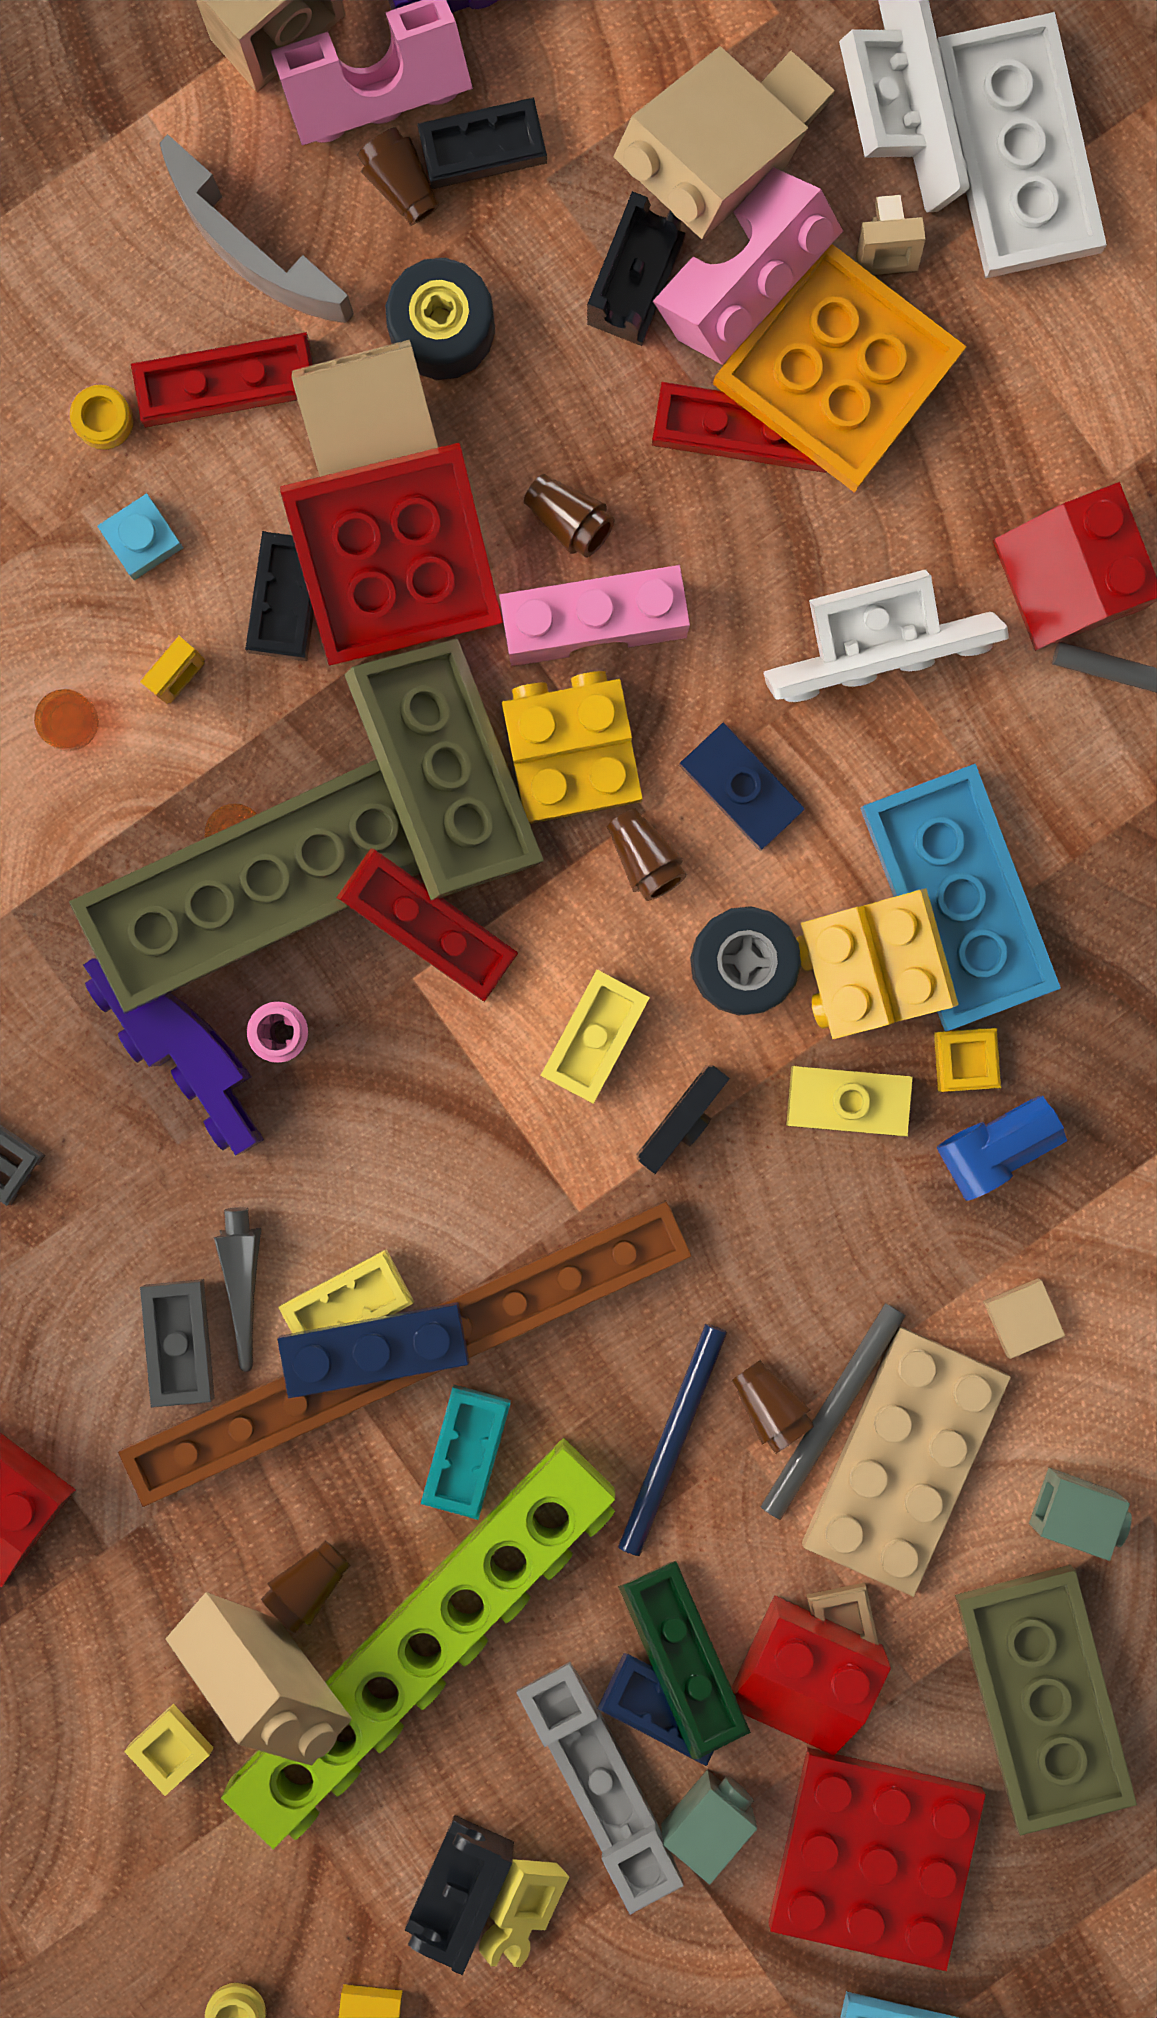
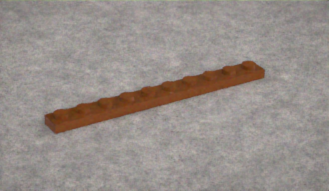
(488, 1315)

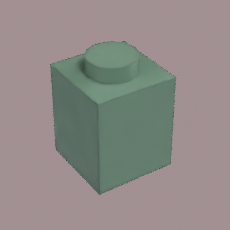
(1081, 1514)
(710, 1825)

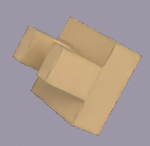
(890, 240)

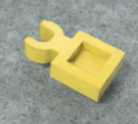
(522, 1906)

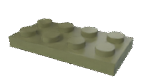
(443, 768)
(1045, 1700)

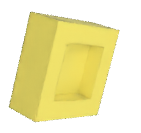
(169, 1749)

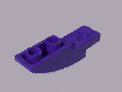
(203, 1059)

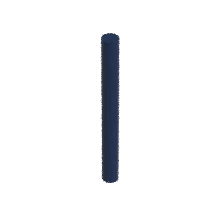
(672, 1440)

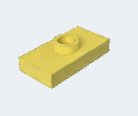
(849, 1101)
(357, 1294)

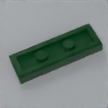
(684, 1660)

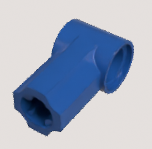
(987, 1154)

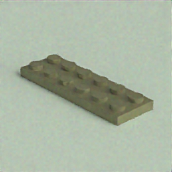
(240, 887)

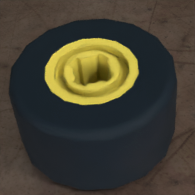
(446, 342)

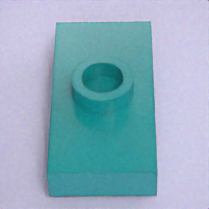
(465, 1452)

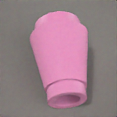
(262, 1032)

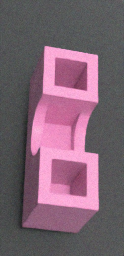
(418, 69)
(724, 302)
(574, 615)

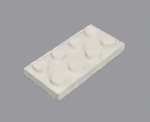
(1021, 146)

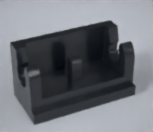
(635, 271)
(459, 1893)

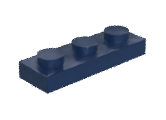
(373, 1350)

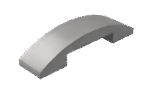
(300, 288)
(602, 1786)

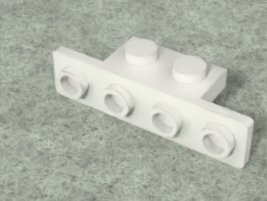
(905, 98)
(879, 631)

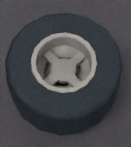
(765, 957)

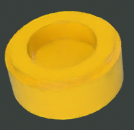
(101, 417)

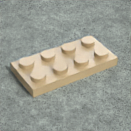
(905, 1461)

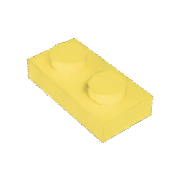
(595, 1036)

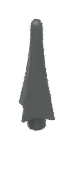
(238, 1258)

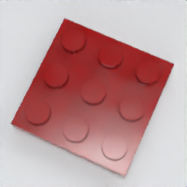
(392, 553)
(876, 1859)

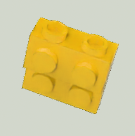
(572, 747)
(876, 964)

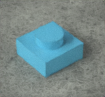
(140, 536)

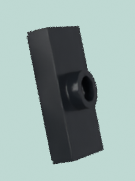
(482, 143)
(280, 603)
(685, 1119)

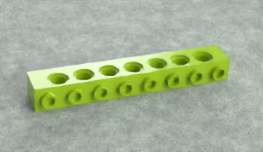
(282, 1808)

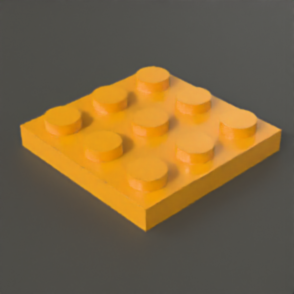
(840, 367)

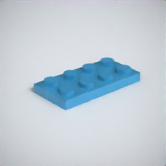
(952, 844)

